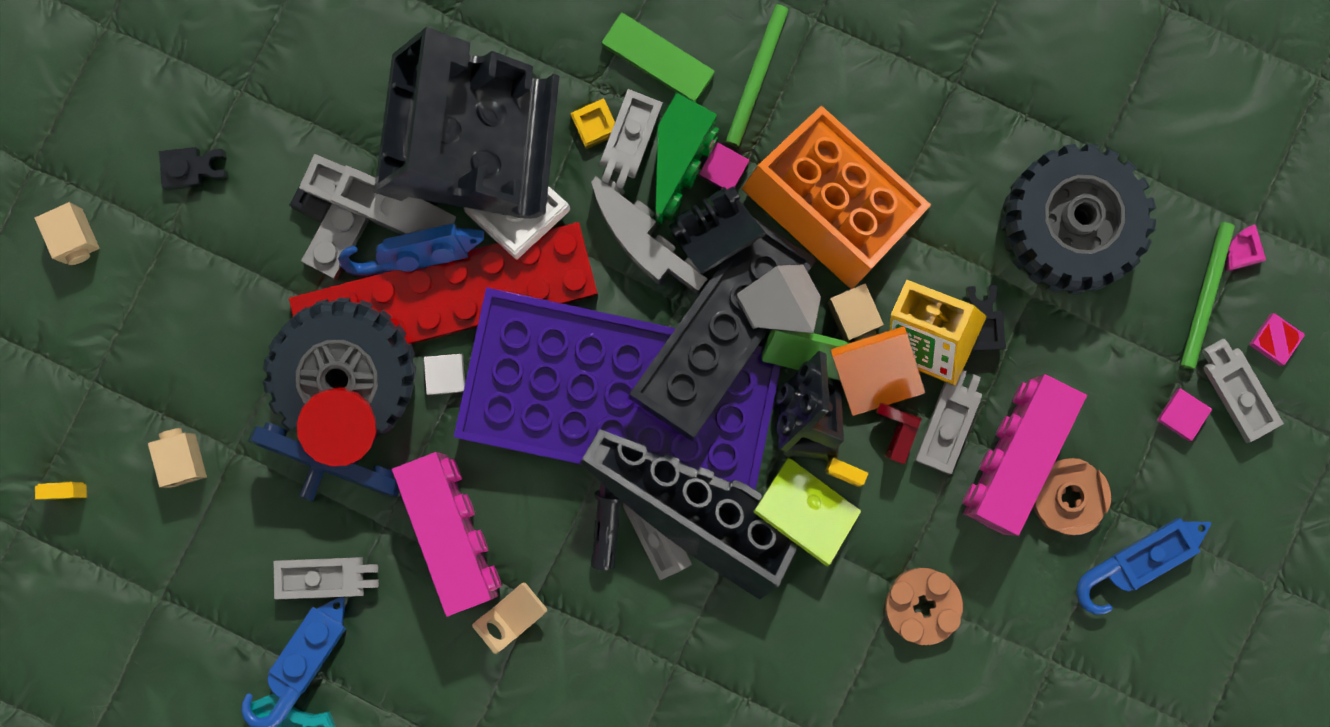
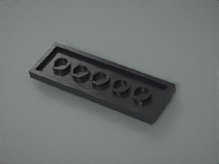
(712, 339)

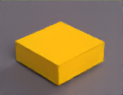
(593, 123)
(846, 472)
(60, 490)

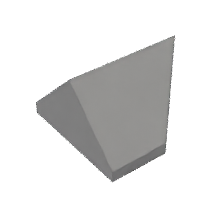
(782, 300)

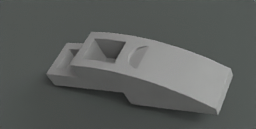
(355, 193)
(633, 229)

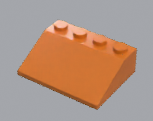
(835, 196)

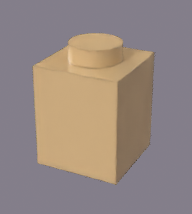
(67, 234)
(855, 314)
(176, 458)

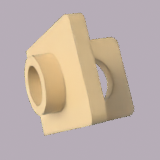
(511, 617)

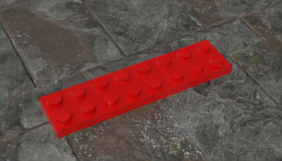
(451, 294)

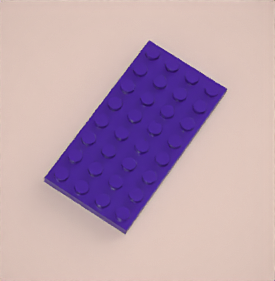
(559, 373)

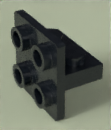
(810, 406)

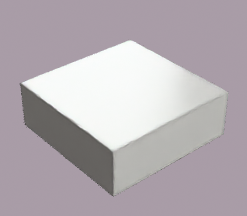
(444, 374)

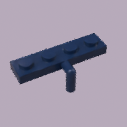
(273, 439)

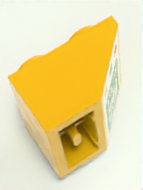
(938, 329)

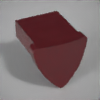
(903, 434)

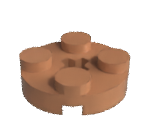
(1088, 510)
(912, 625)

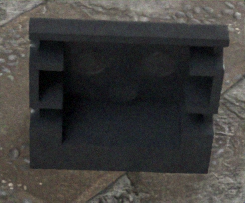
(466, 128)

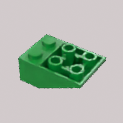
(683, 137)

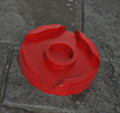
(336, 427)

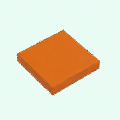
(878, 370)

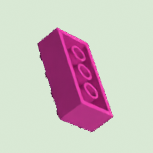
(1023, 454)
(446, 532)

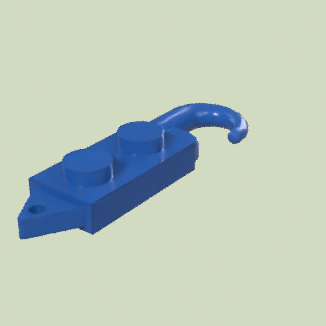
(415, 250)
(1144, 560)
(300, 661)

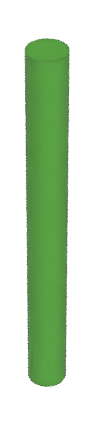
(757, 75)
(1207, 295)

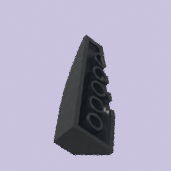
(695, 511)

